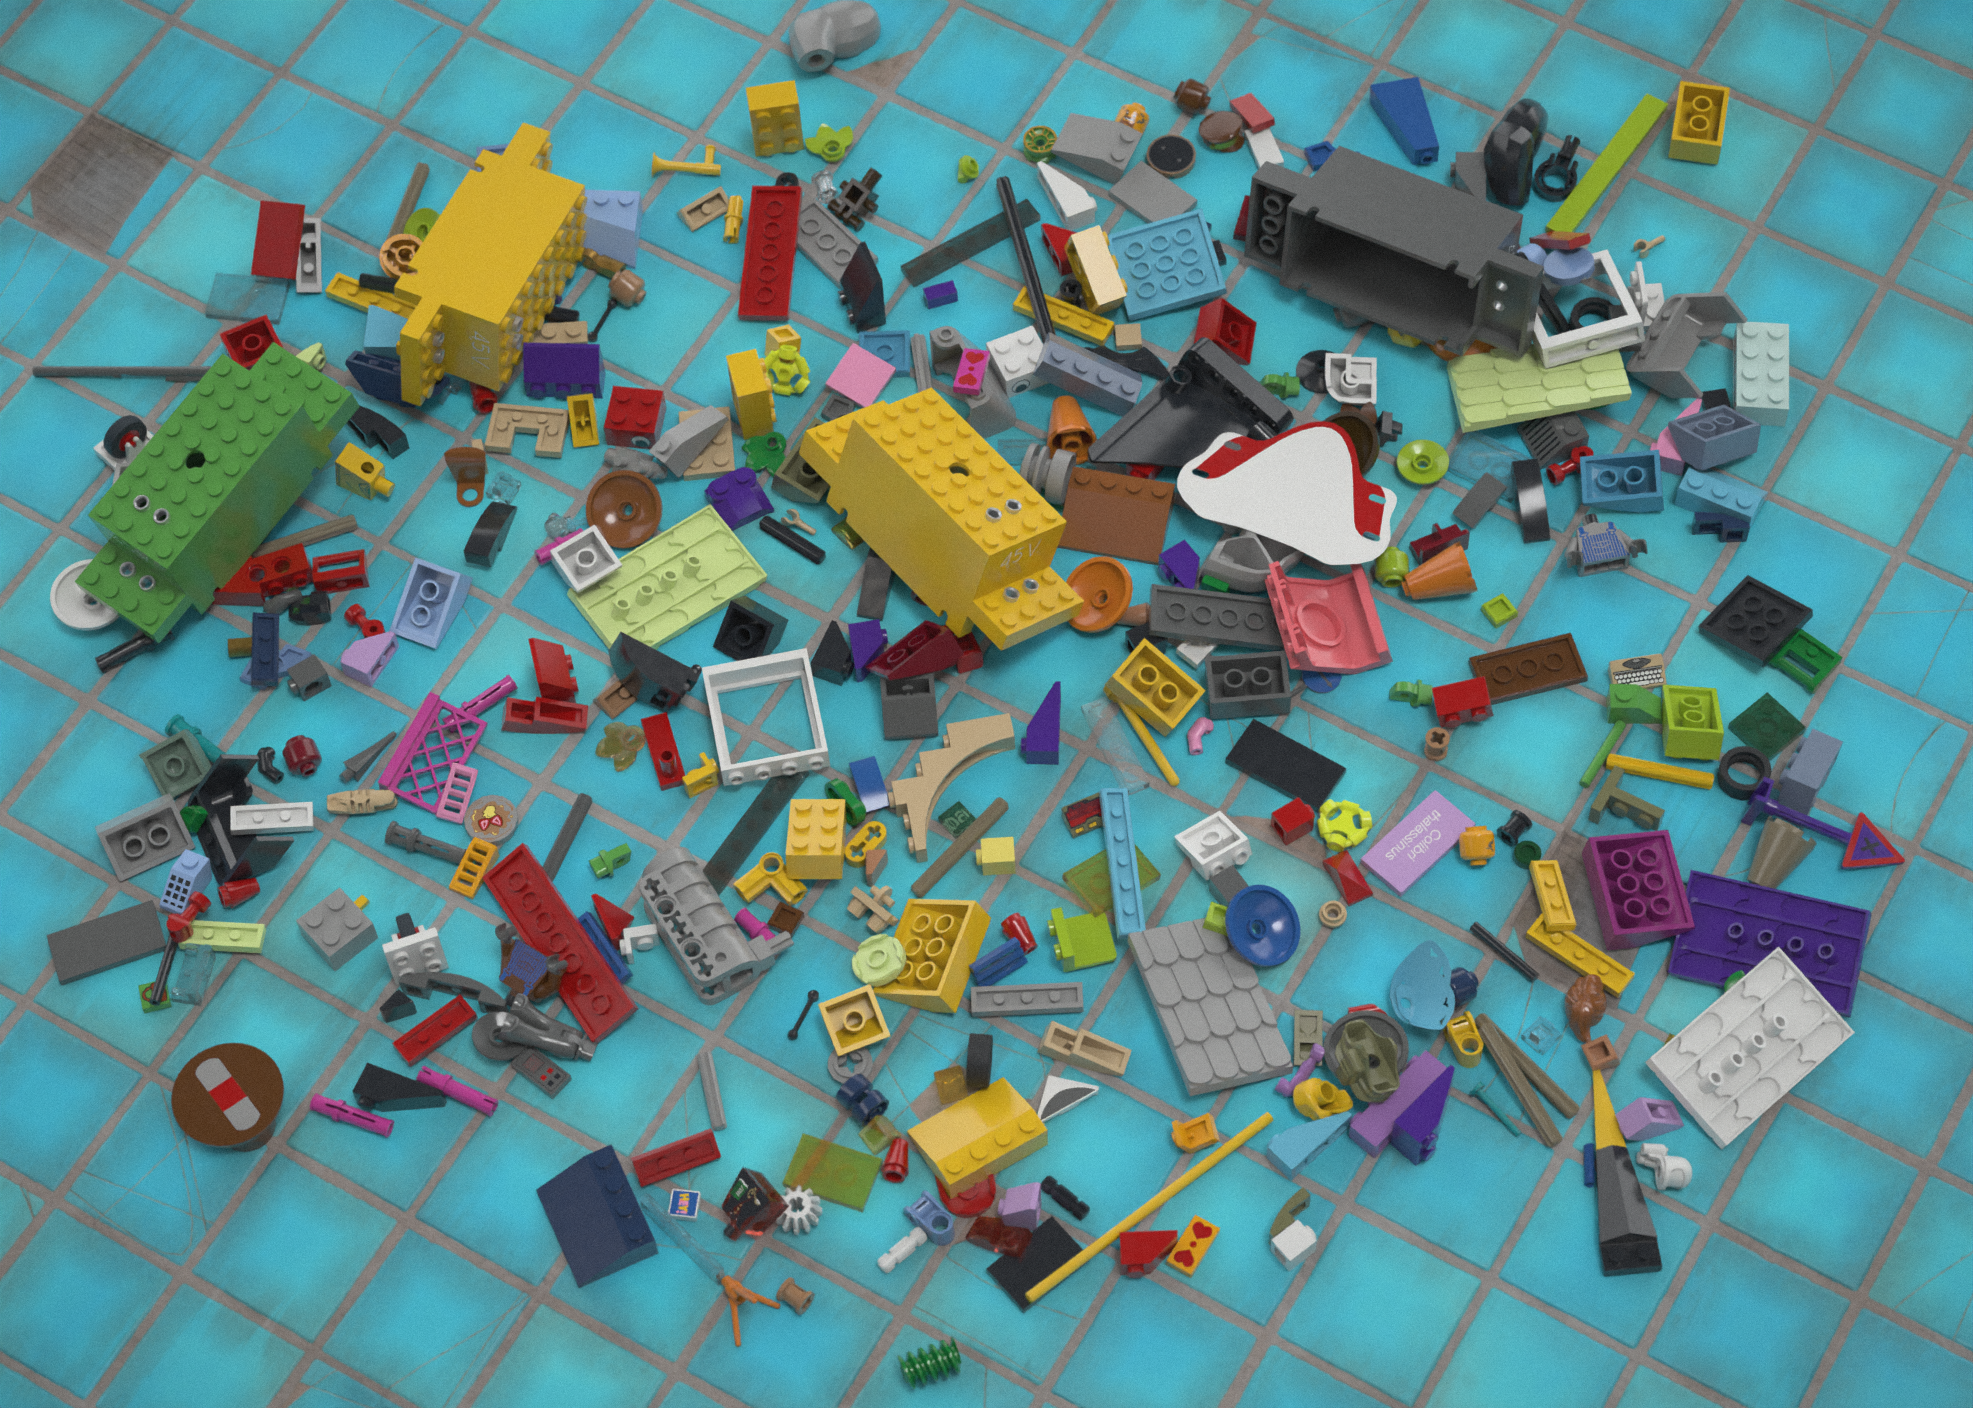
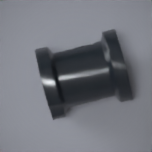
(1074, 292)
(1514, 828)

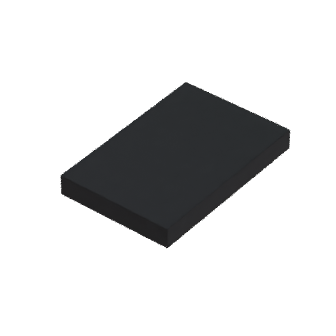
(1043, 1255)

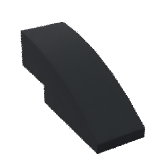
(377, 429)
(1530, 500)
(489, 534)

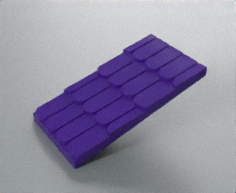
(1746, 922)

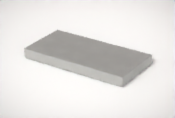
(826, 241)

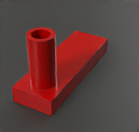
(663, 751)

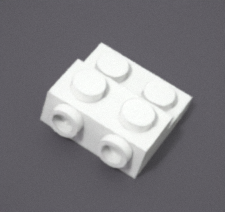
(1214, 845)

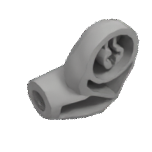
(833, 31)
(1245, 560)

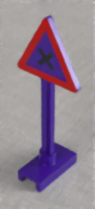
(1864, 845)

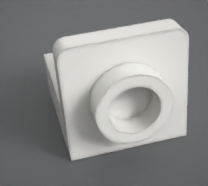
(639, 938)

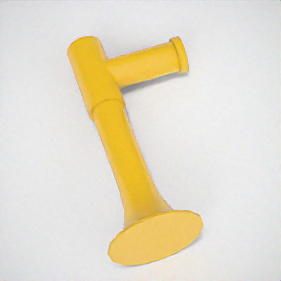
(707, 167)

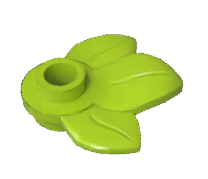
(829, 143)

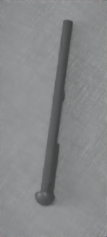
(172, 373)

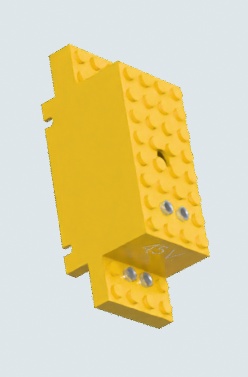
(490, 268)
(946, 515)

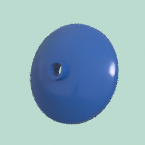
(1274, 923)

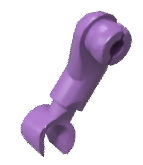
(1303, 1073)

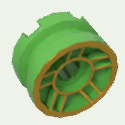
(1037, 137)

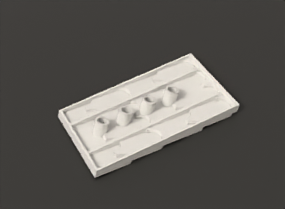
(1749, 1047)

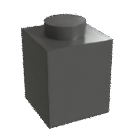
(1226, 885)

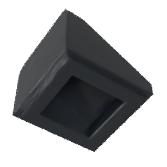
(397, 1007)

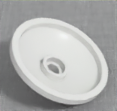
(73, 605)

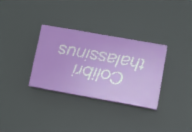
(1417, 843)

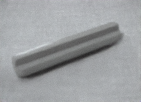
(921, 362)
(712, 1091)

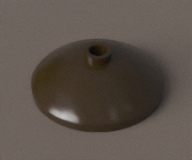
(1363, 435)

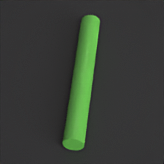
(1602, 754)

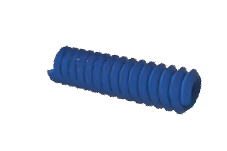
(1589, 1164)

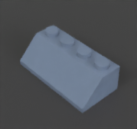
(1088, 375)

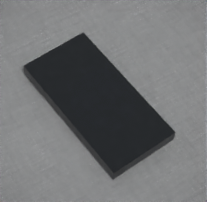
(1285, 765)

